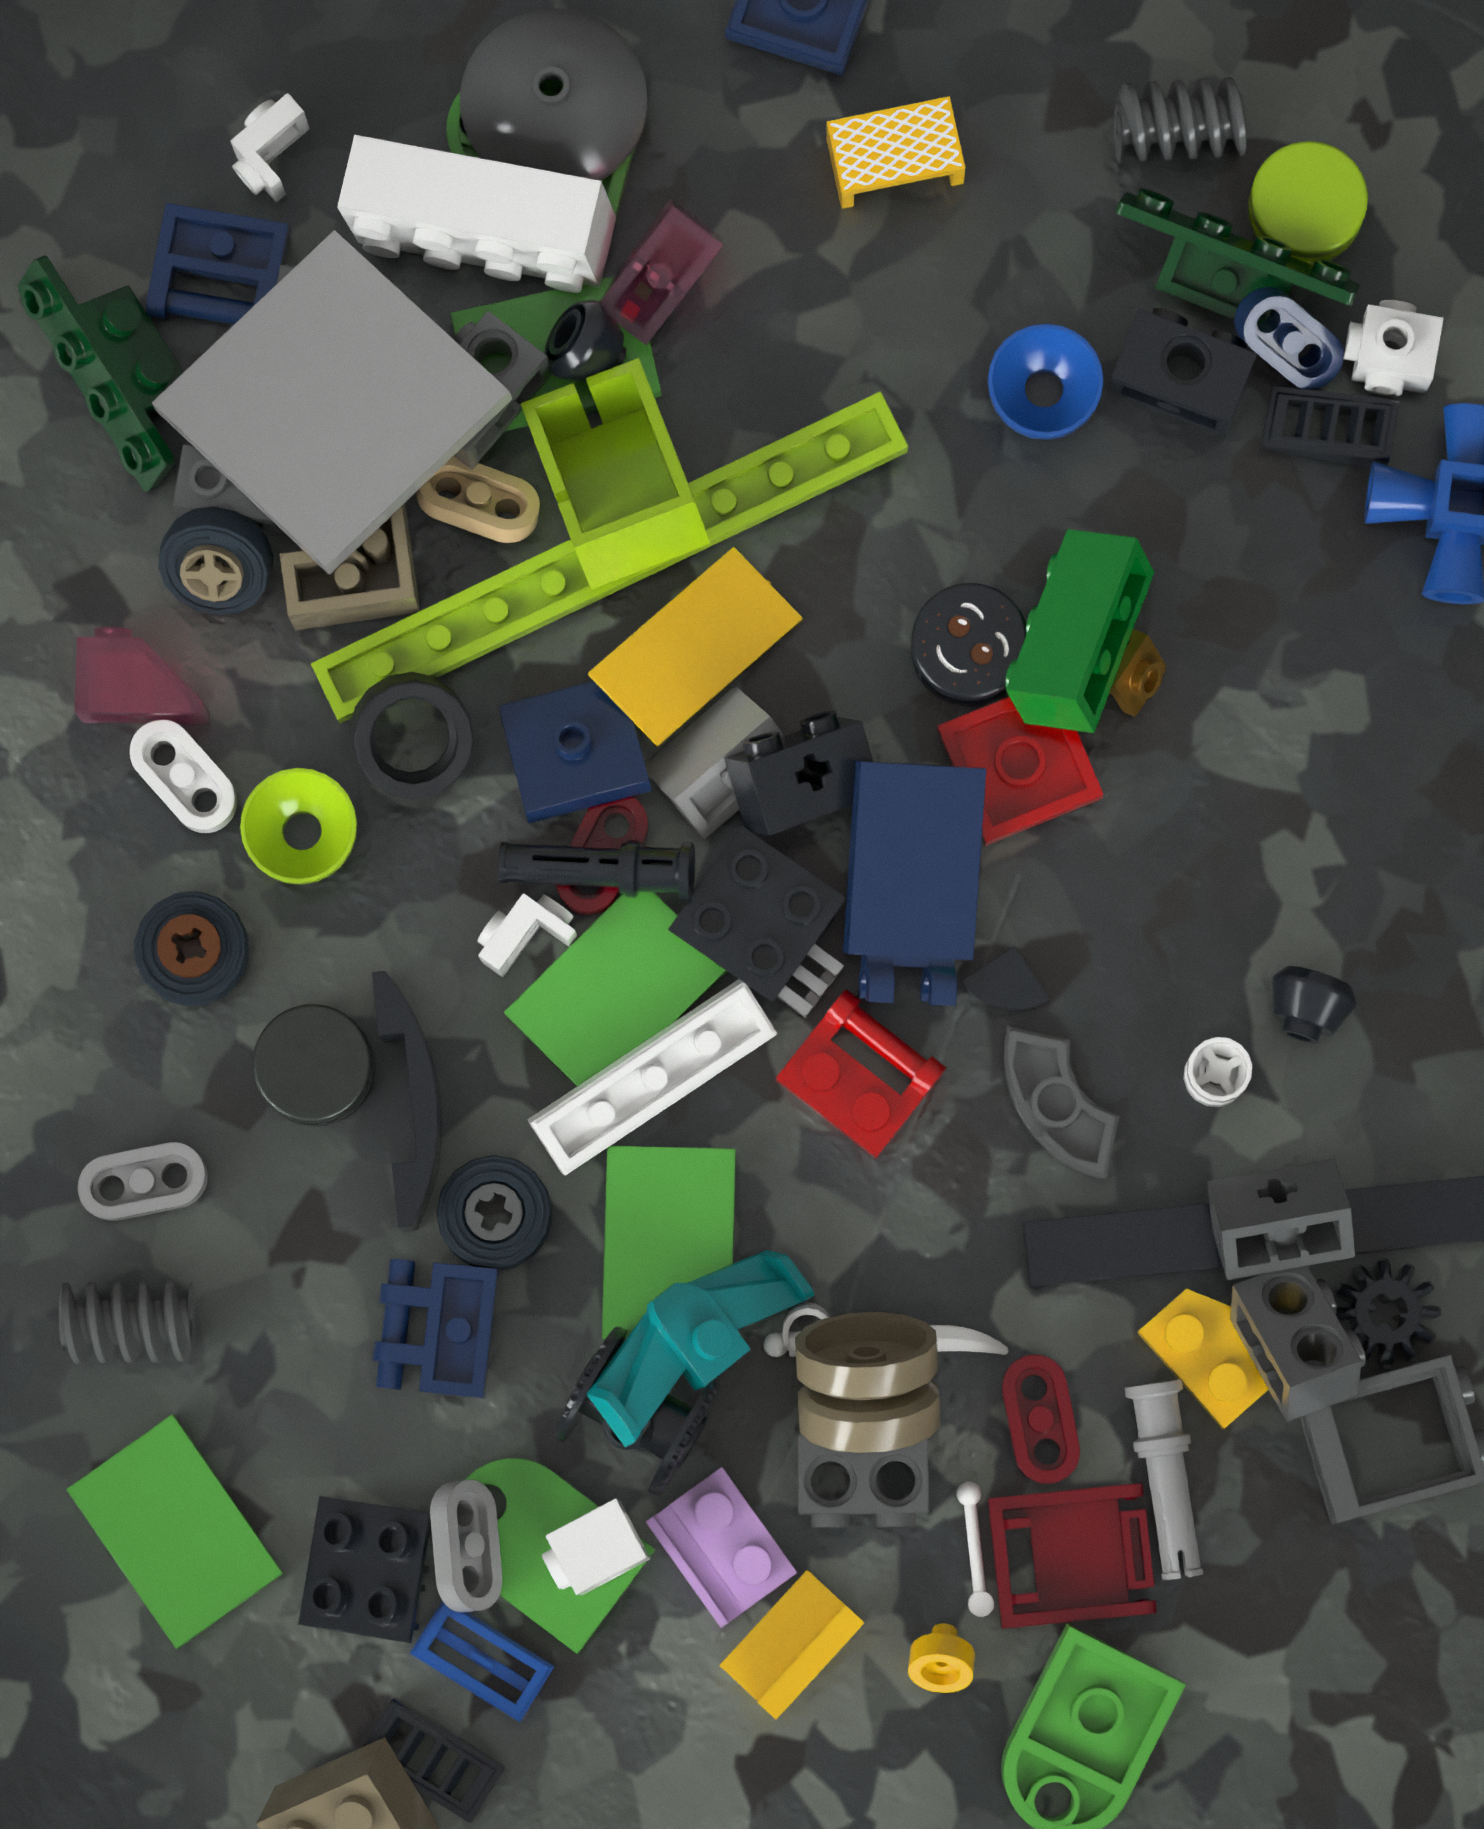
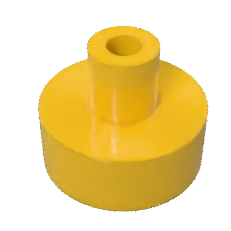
(941, 1660)

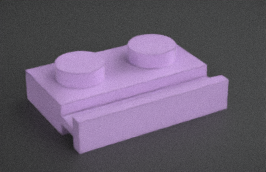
(721, 1547)

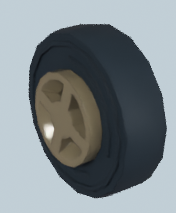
(192, 566)

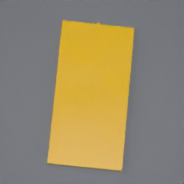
(695, 646)

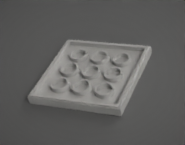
(332, 401)

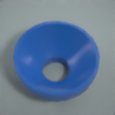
(1049, 351)

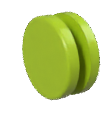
(1309, 200)

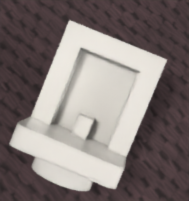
(267, 134)
(509, 934)

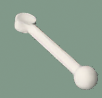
(980, 1602)

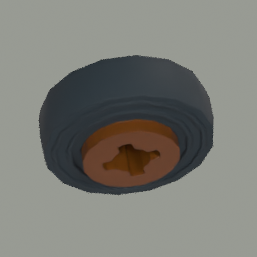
(210, 961)

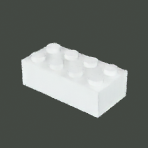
(477, 213)

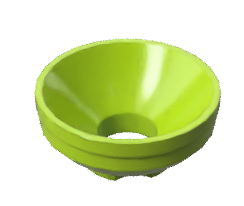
(280, 799)

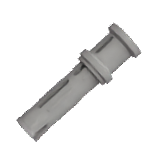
(1162, 1445)

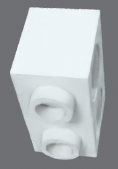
(594, 1549)

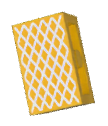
(894, 148)

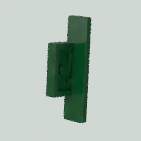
(1221, 268)
(113, 360)

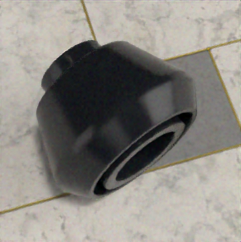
(584, 342)
(1310, 1003)

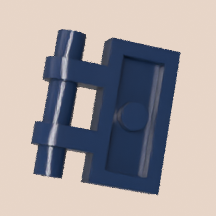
(456, 1328)

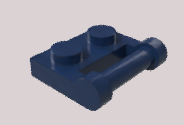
(215, 248)

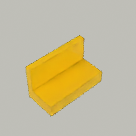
(791, 1644)

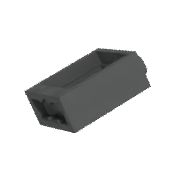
(1330, 1464)

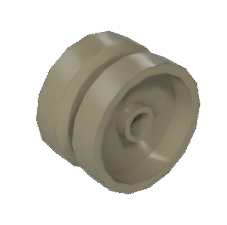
(867, 1382)

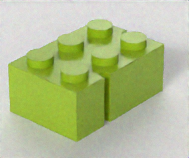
(618, 480)

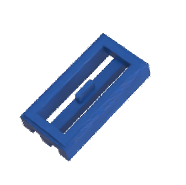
(529, 1689)

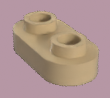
(479, 499)

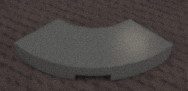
(1053, 1103)

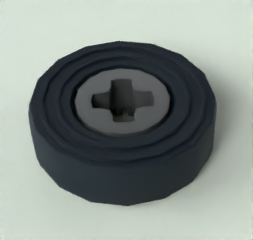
(481, 1182)

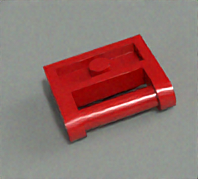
(845, 1089)

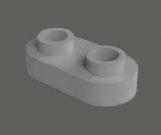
(143, 1181)
(466, 1546)

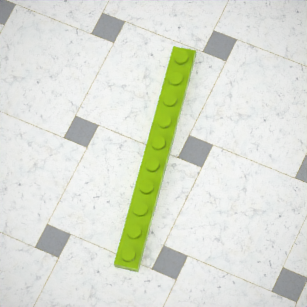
(555, 583)

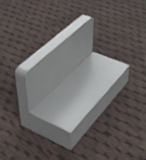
(694, 766)

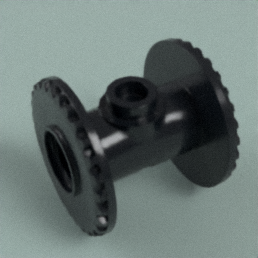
(667, 1434)

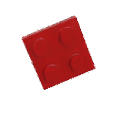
(1029, 767)

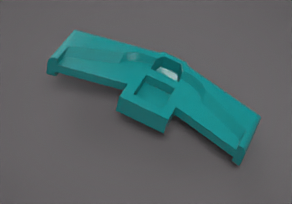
(692, 1334)

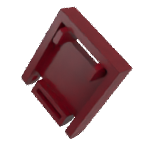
(1080, 1552)

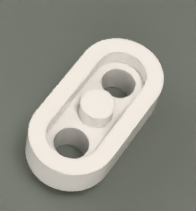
(184, 777)

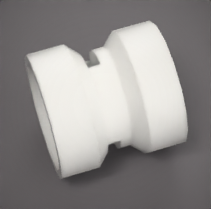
(1226, 1065)

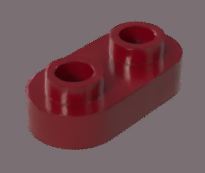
(593, 834)
(1040, 1419)

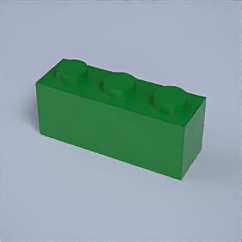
(1079, 630)

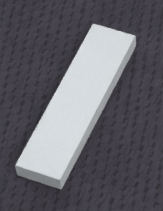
(652, 1077)

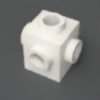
(1414, 342)

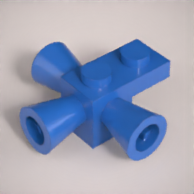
(1449, 503)

